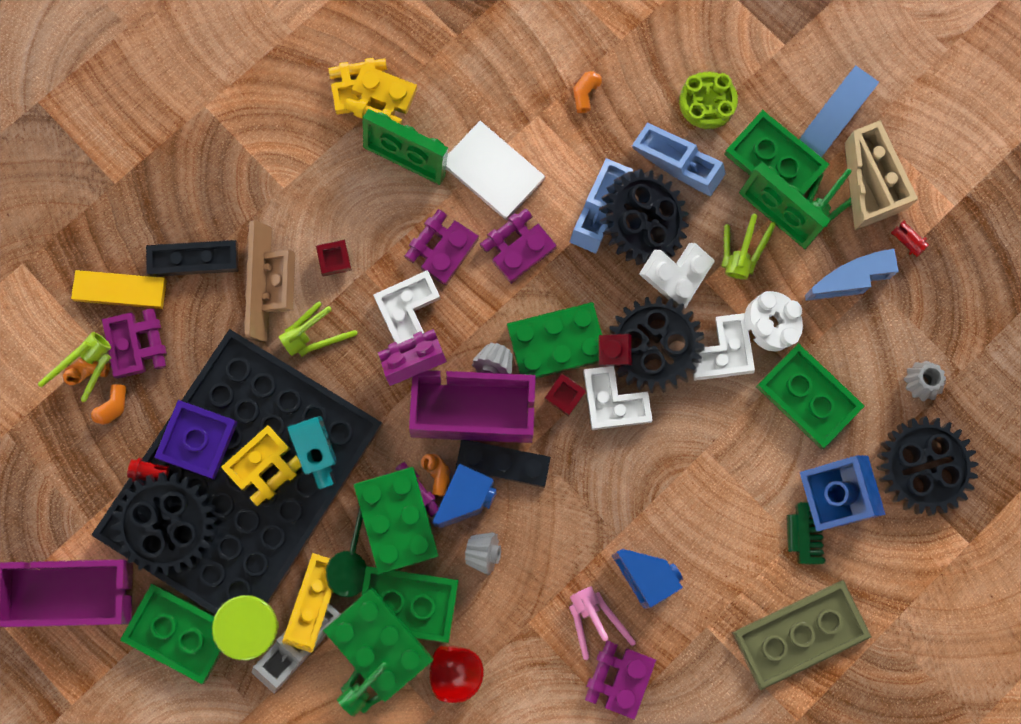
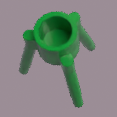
(823, 203)
(355, 697)

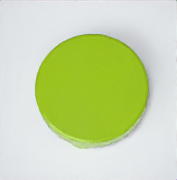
(708, 100)
(245, 627)

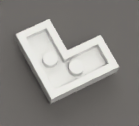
(677, 279)
(401, 301)
(733, 353)
(610, 409)

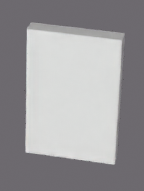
(493, 170)

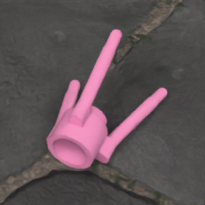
(587, 604)

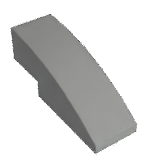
(284, 660)

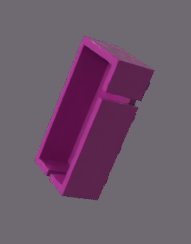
(473, 406)
(65, 593)

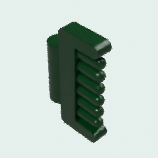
(799, 536)

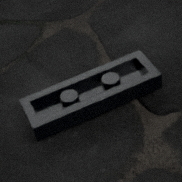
(192, 258)
(504, 463)

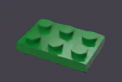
(404, 146)
(777, 147)
(784, 205)
(556, 341)
(810, 396)
(396, 520)
(418, 600)
(174, 634)
(374, 634)

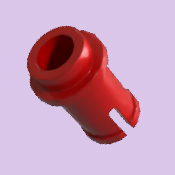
(910, 239)
(139, 470)

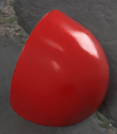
(455, 674)

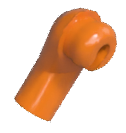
(583, 87)
(81, 370)
(111, 409)
(439, 471)

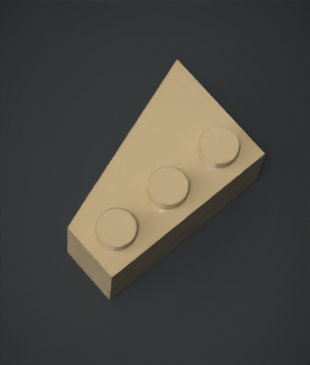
(877, 176)

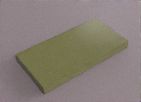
(801, 635)

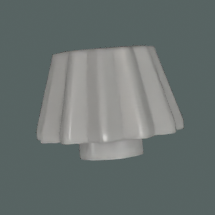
(493, 359)
(917, 385)
(483, 552)

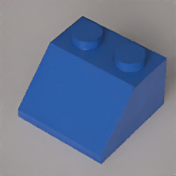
(842, 493)
(465, 497)
(648, 576)

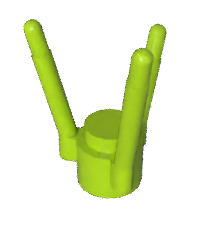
(739, 264)
(295, 337)
(92, 349)

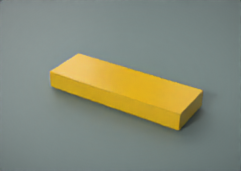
(119, 289)
(309, 606)

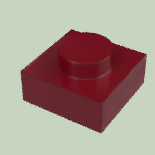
(333, 258)
(615, 350)
(565, 394)

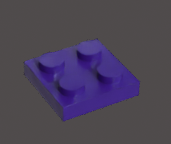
(196, 439)

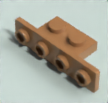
(268, 281)

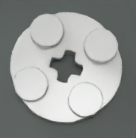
(784, 310)

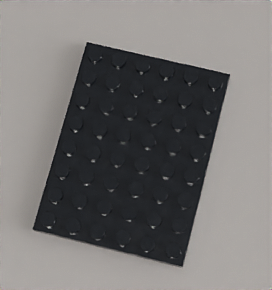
(253, 542)

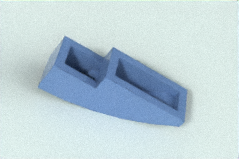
(839, 110)
(680, 159)
(588, 229)
(855, 276)

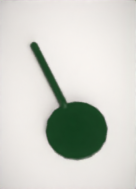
(347, 568)

